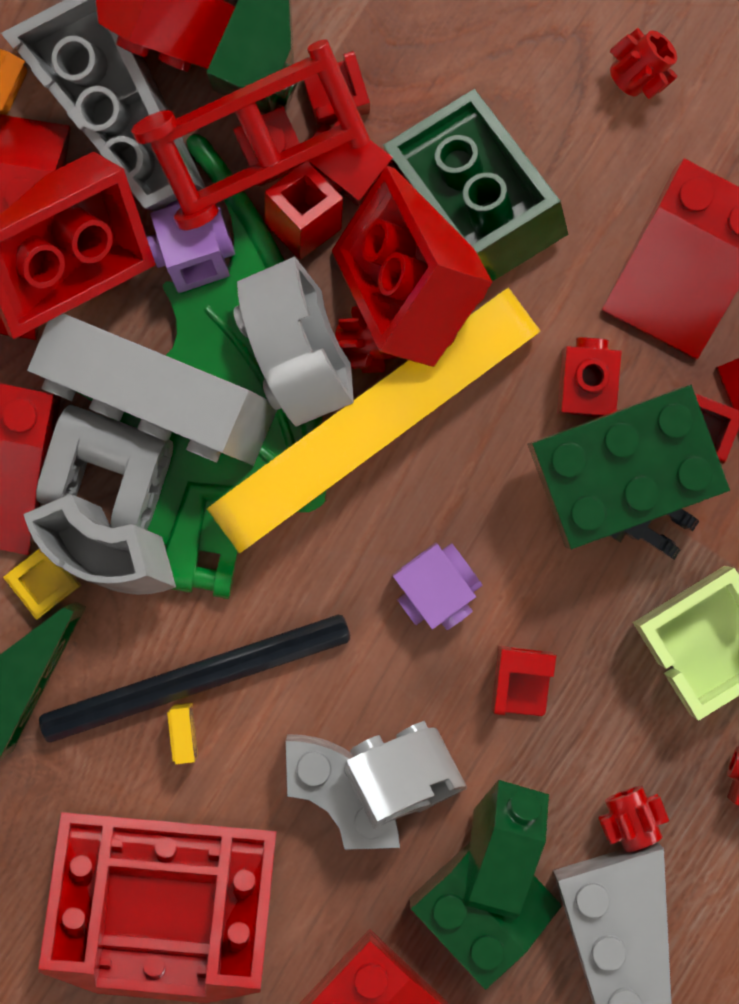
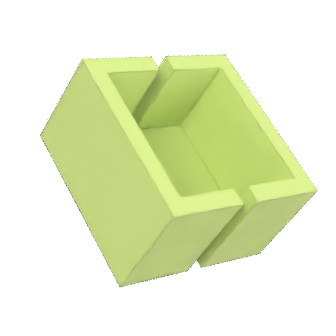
(699, 640)

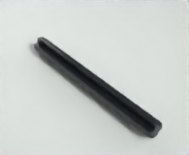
(194, 678)

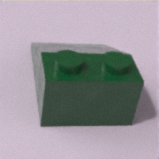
(253, 47)
(480, 183)
(27, 669)

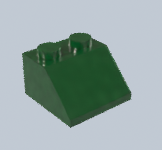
(477, 938)

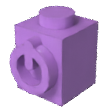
(190, 255)
(437, 587)

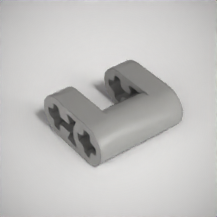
(110, 444)

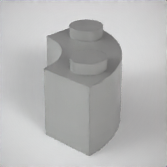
(293, 342)
(84, 544)
(402, 774)
(318, 775)

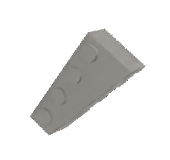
(101, 91)
(151, 387)
(620, 924)

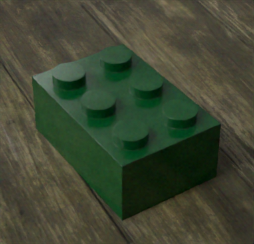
(628, 467)

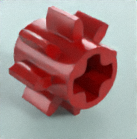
(643, 63)
(359, 344)
(633, 819)

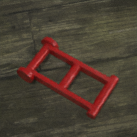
(200, 206)

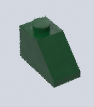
(505, 848)

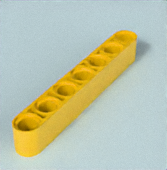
(370, 423)

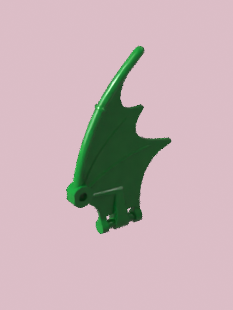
(213, 343)

